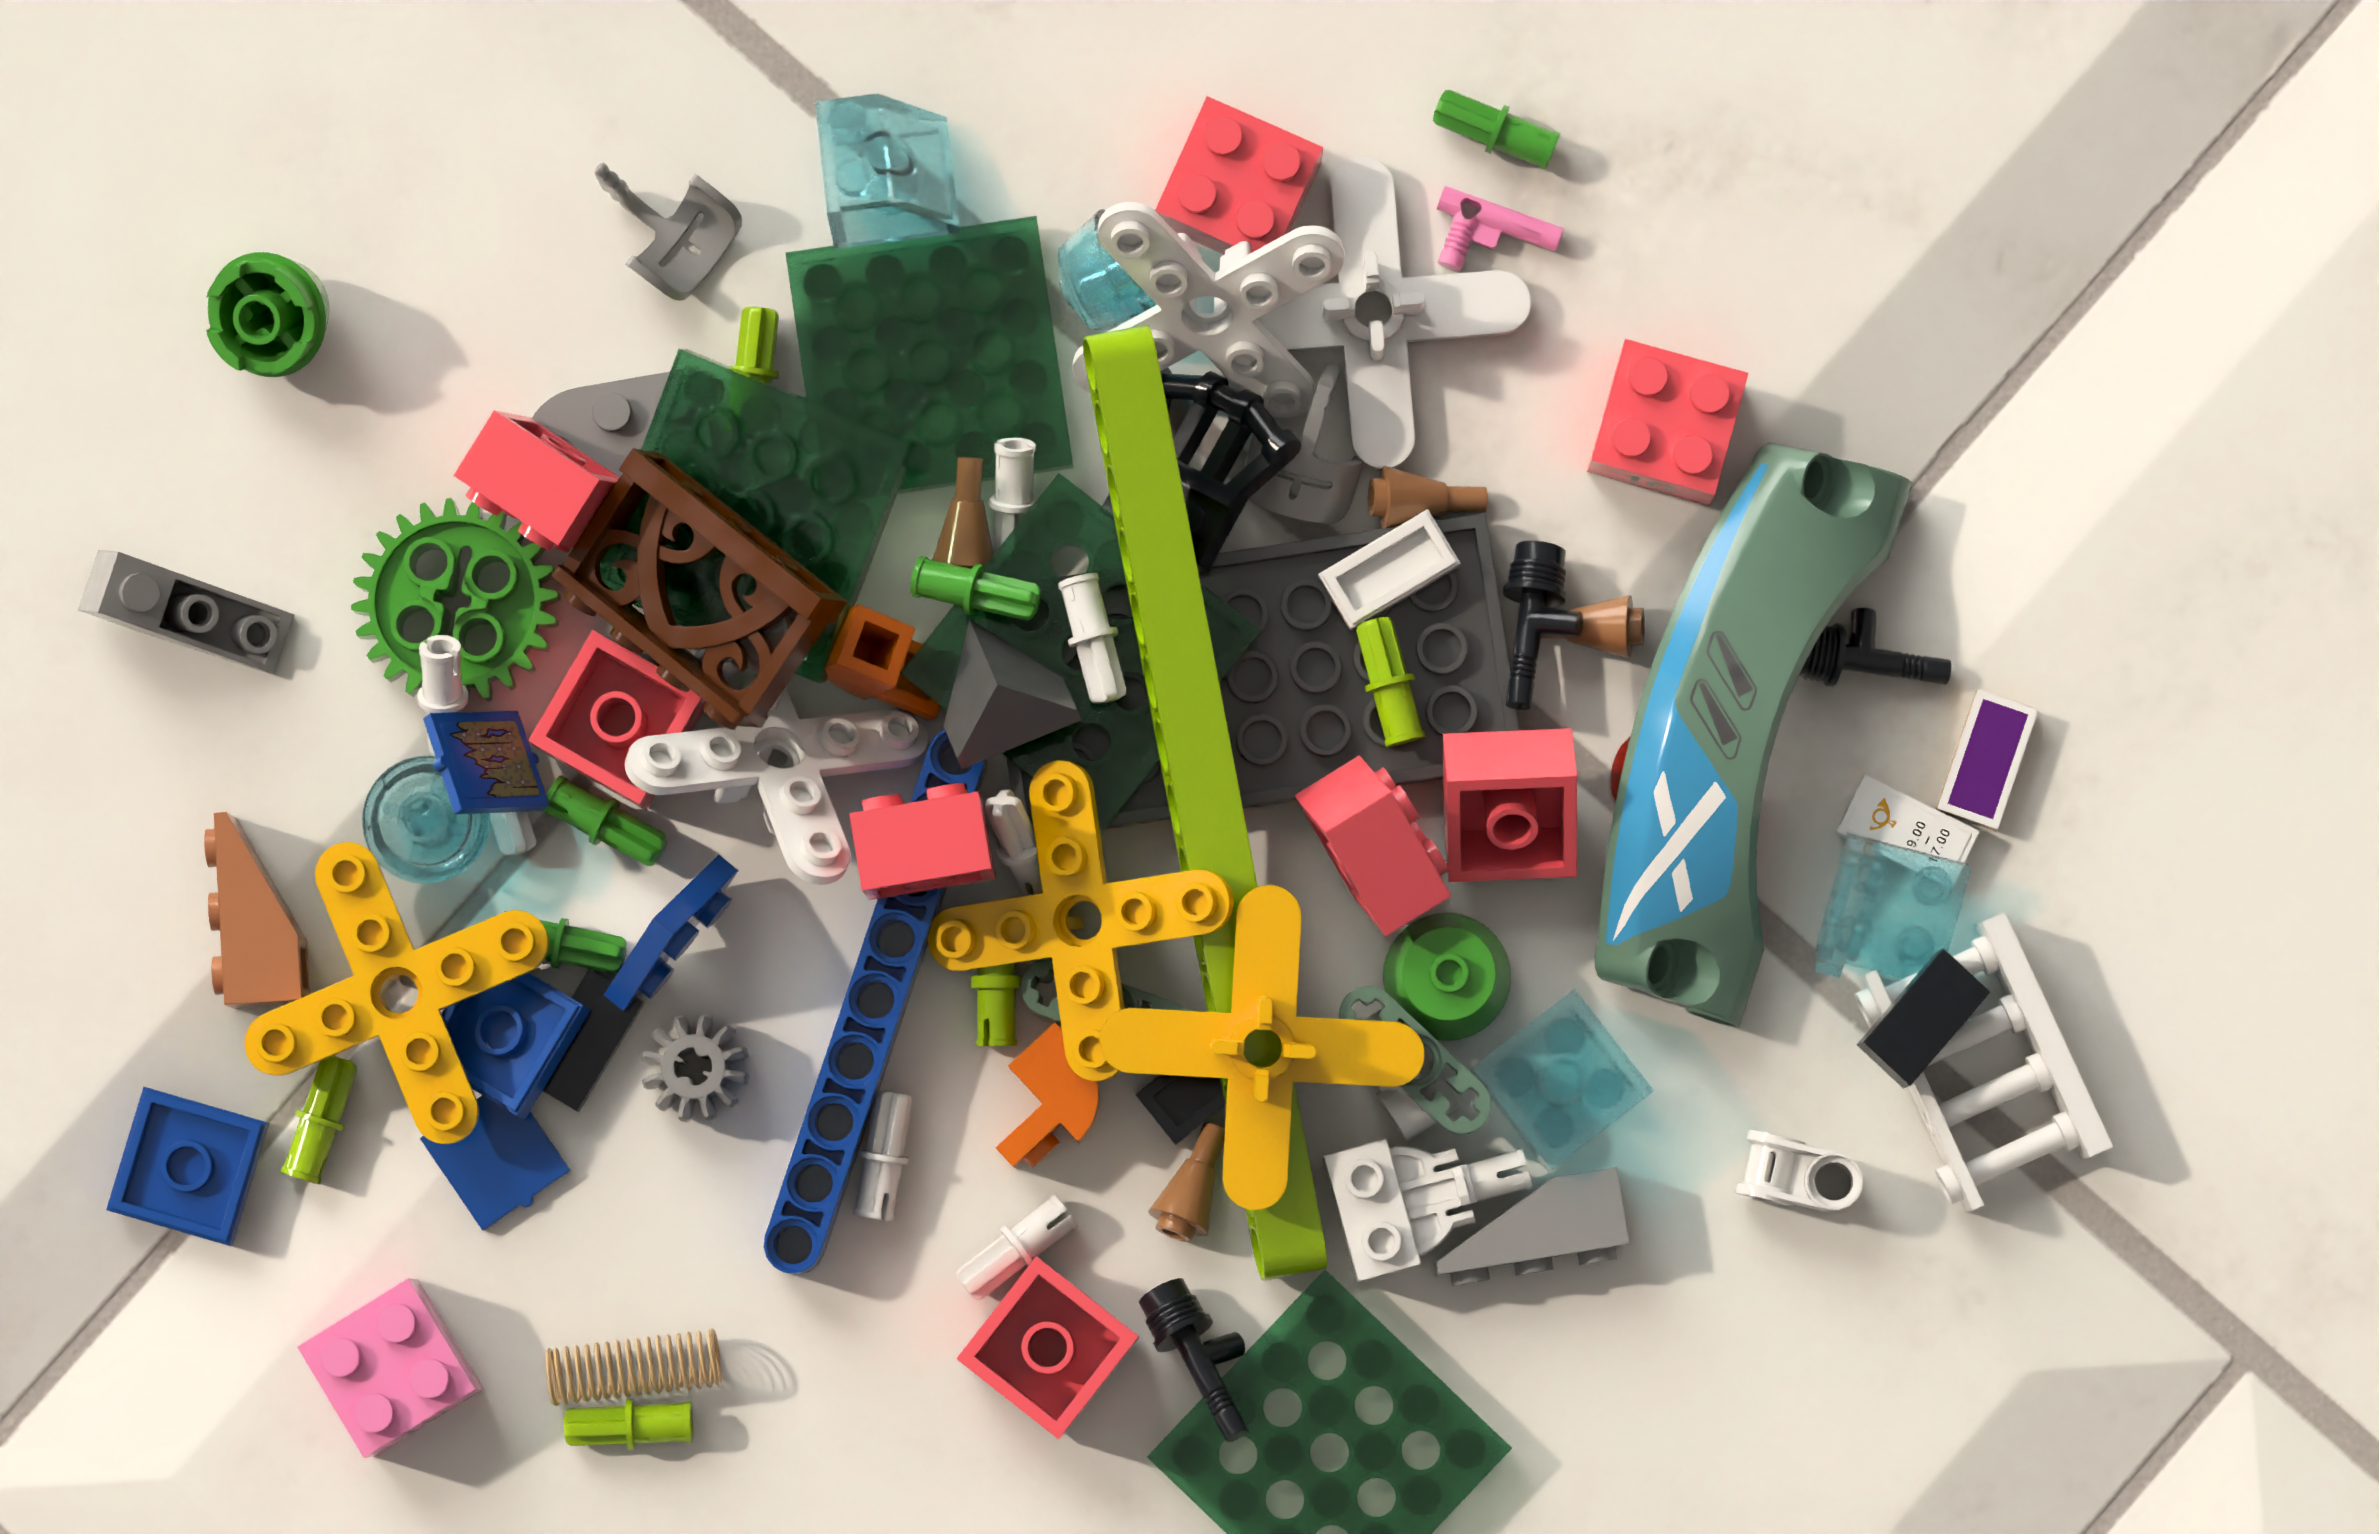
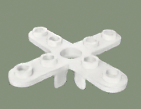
(1243, 290)
(1421, 311)
(792, 796)

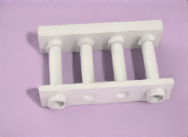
(2048, 1068)

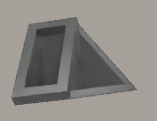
(1002, 699)

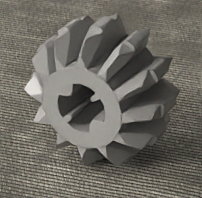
(685, 1086)

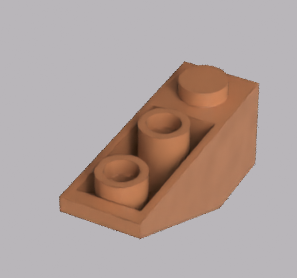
(260, 940)

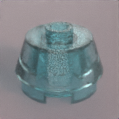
(1096, 282)
(414, 826)

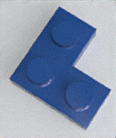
(672, 934)

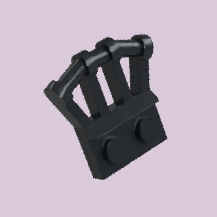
(1209, 502)

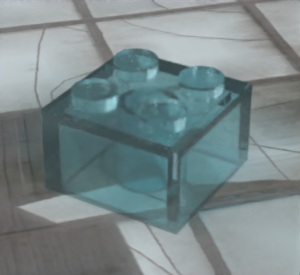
(1561, 1080)

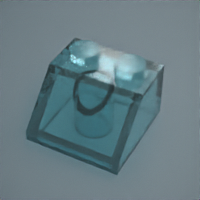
(885, 171)

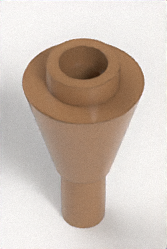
(1403, 495)
(965, 531)
(1610, 626)
(1187, 1199)

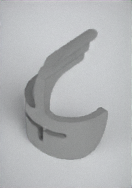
(711, 237)
(1313, 501)

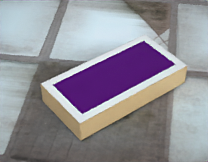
(1986, 759)

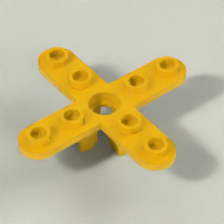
(1040, 926)
(382, 951)
(1261, 1000)

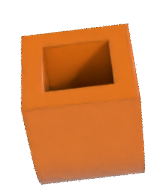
(870, 660)
(1063, 1095)

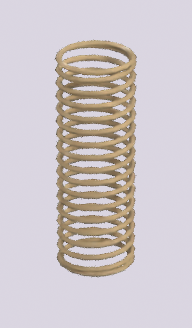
(558, 1393)

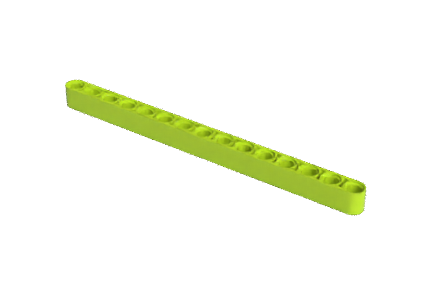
(1189, 720)

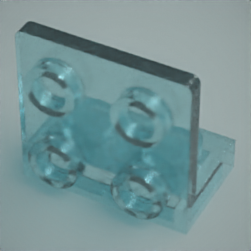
(1889, 908)

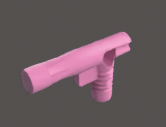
(1487, 227)

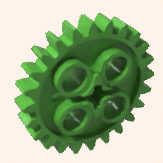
(398, 593)

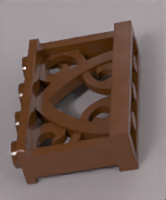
(780, 589)

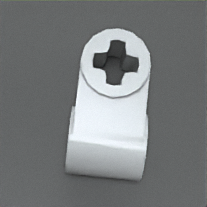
(1794, 1173)

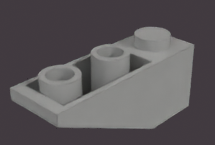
(185, 611)
(1559, 1218)

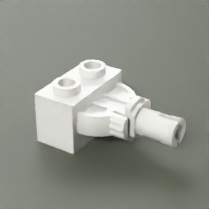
(1399, 1204)

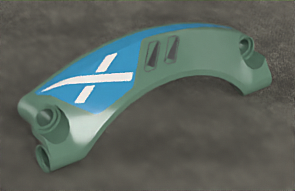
(1693, 778)

